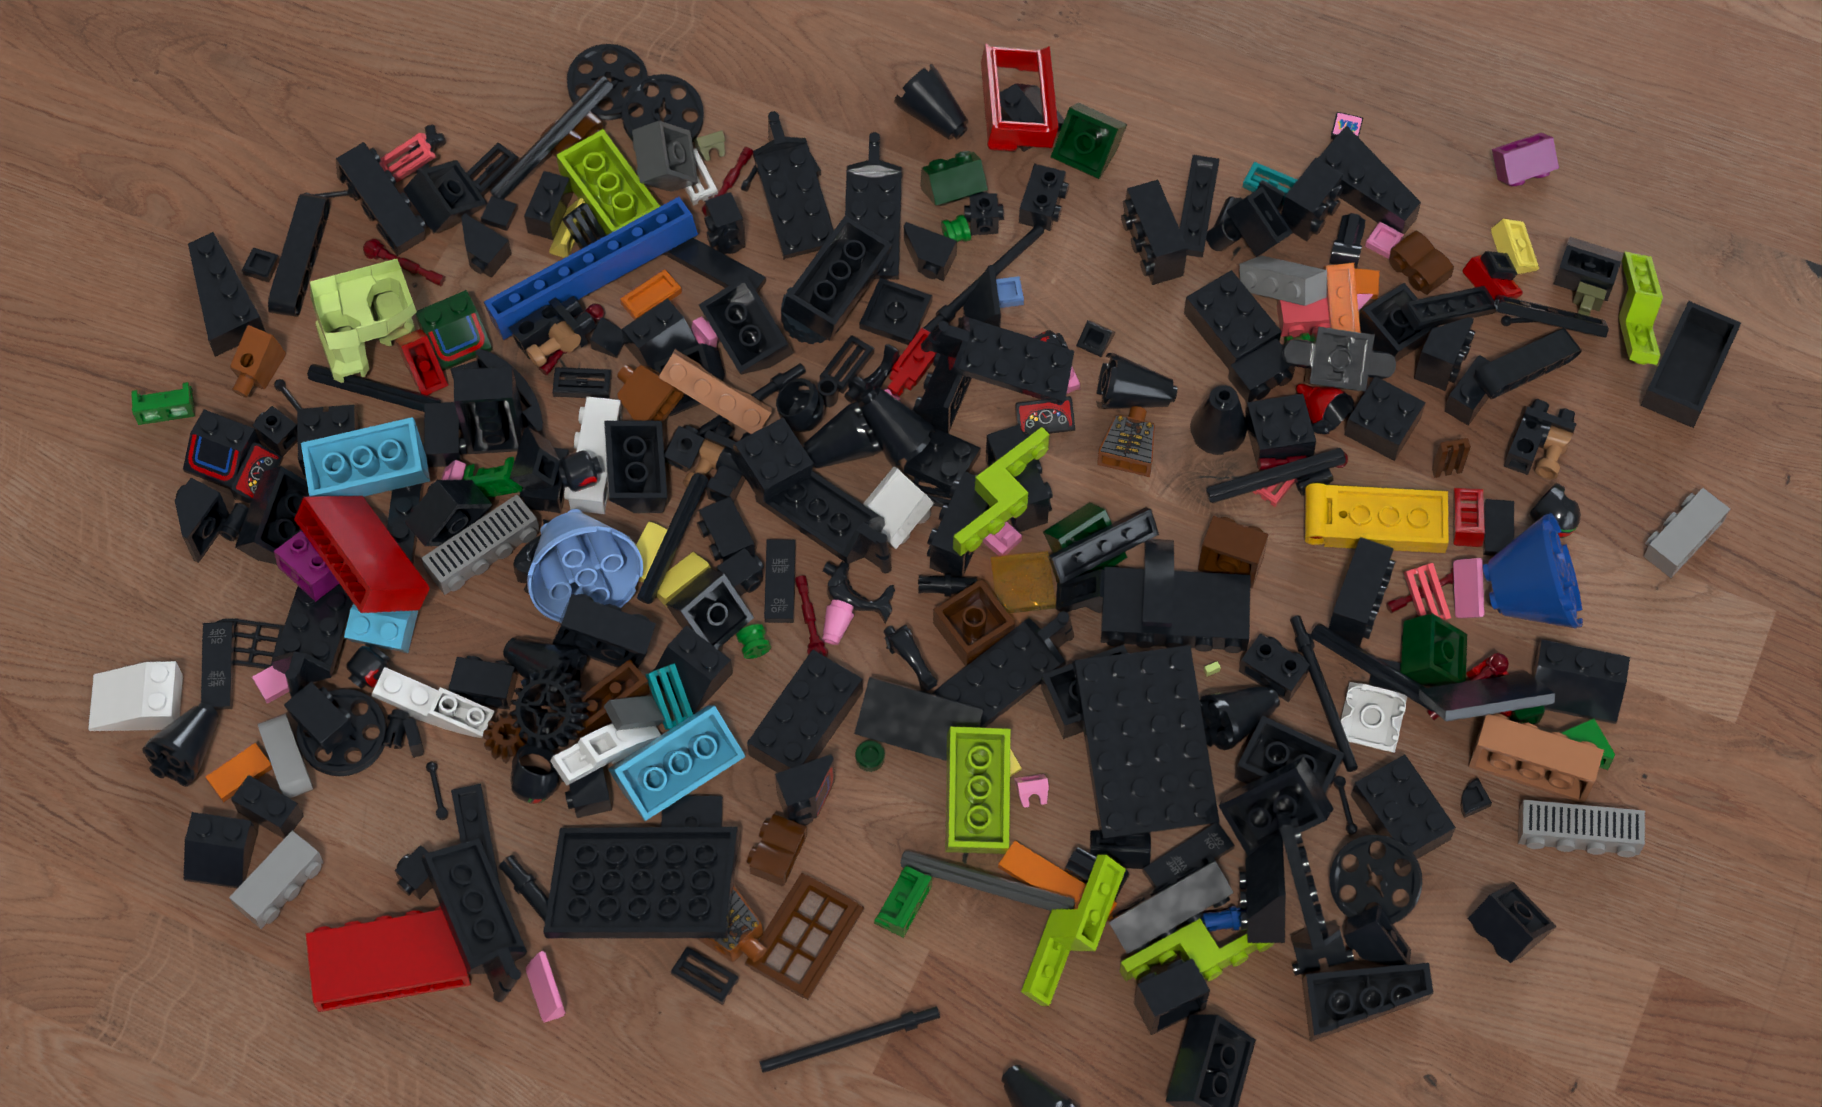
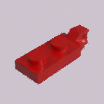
(911, 365)

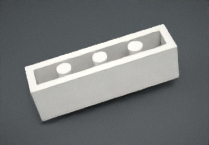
(592, 439)

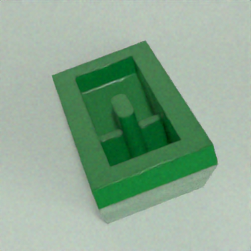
(1592, 733)

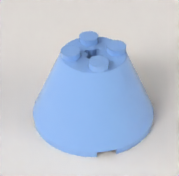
(582, 558)

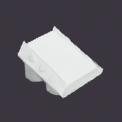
(900, 505)
(1373, 716)

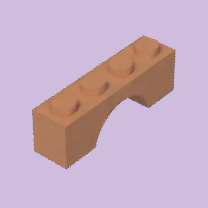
(715, 394)

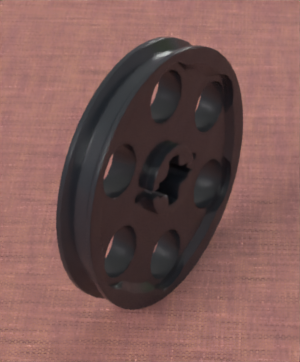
(614, 71)
(652, 105)
(369, 748)
(1386, 867)

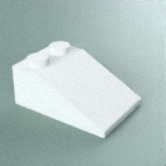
(136, 697)

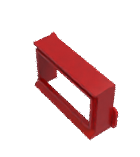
(1010, 134)

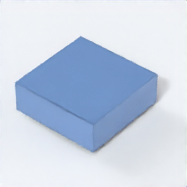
(1010, 292)

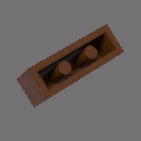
(620, 684)

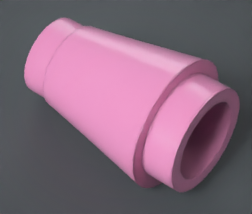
(837, 620)

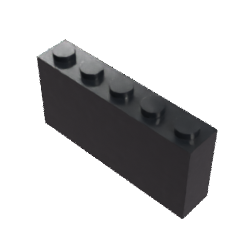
(1207, 611)

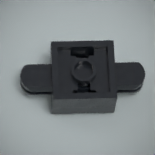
(1339, 358)

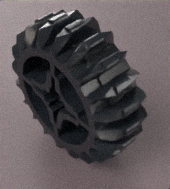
(557, 687)

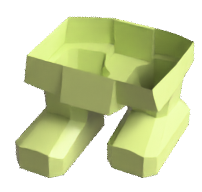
(360, 308)

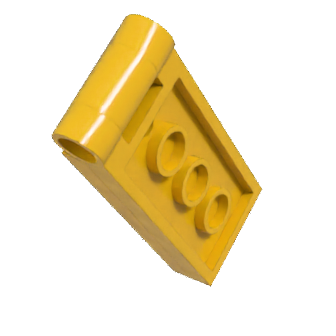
(1387, 516)

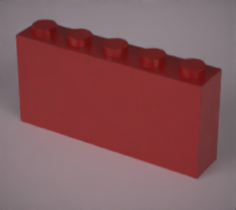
(361, 554)
(383, 960)

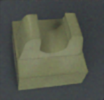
(709, 141)
(1589, 298)

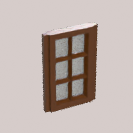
(805, 935)

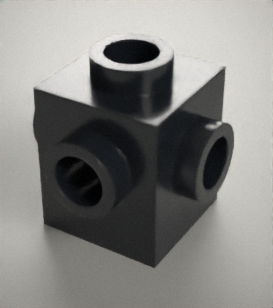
(983, 213)

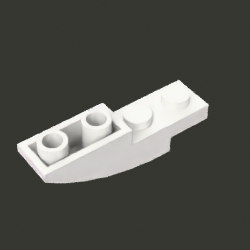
(432, 705)
(599, 749)

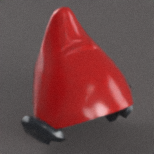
(1326, 406)

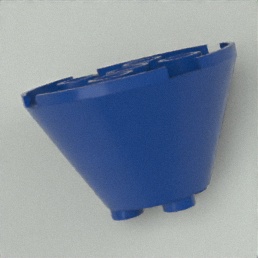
(1536, 577)

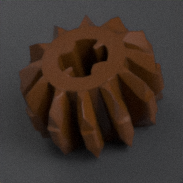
(496, 735)

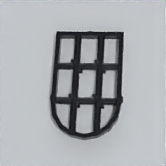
(256, 637)

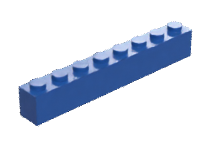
(595, 264)

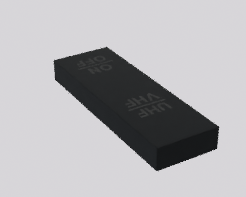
(780, 581)
(217, 665)
(1189, 854)

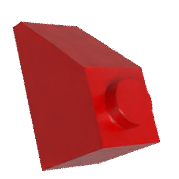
(421, 362)

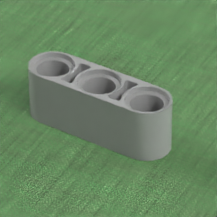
(285, 756)

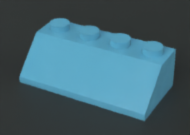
(366, 460)
(677, 762)

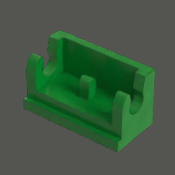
(163, 405)
(494, 480)
(904, 901)

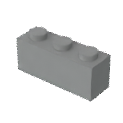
(1284, 280)
(1685, 532)
(277, 880)

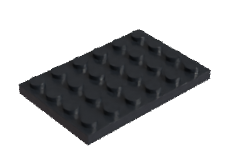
(1145, 742)
(642, 883)

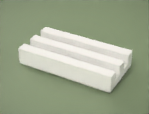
(703, 194)

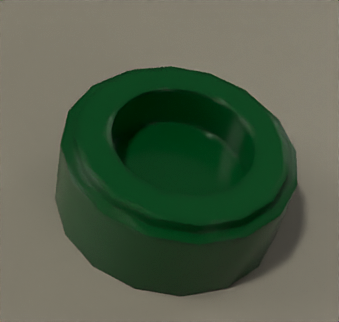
(870, 756)

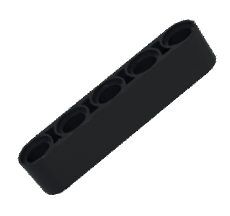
(299, 255)
(1527, 363)

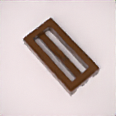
(1456, 457)

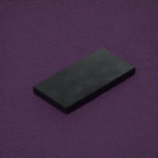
(1486, 696)
(912, 717)

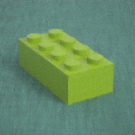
(605, 182)
(977, 790)

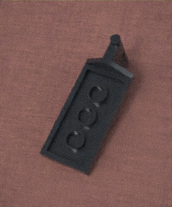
(792, 192)
(875, 201)
(1003, 358)
(833, 521)
(312, 637)
(1010, 667)
(477, 913)
(1317, 939)

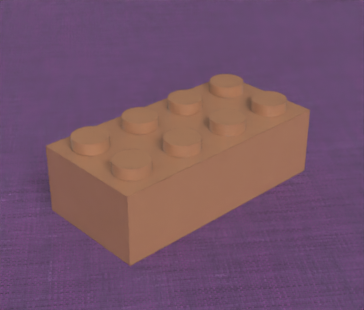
(1536, 757)

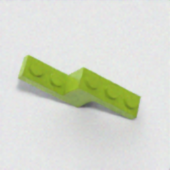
(1640, 308)
(1001, 492)
(1073, 930)
(1195, 943)

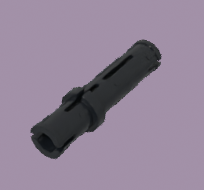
(525, 885)

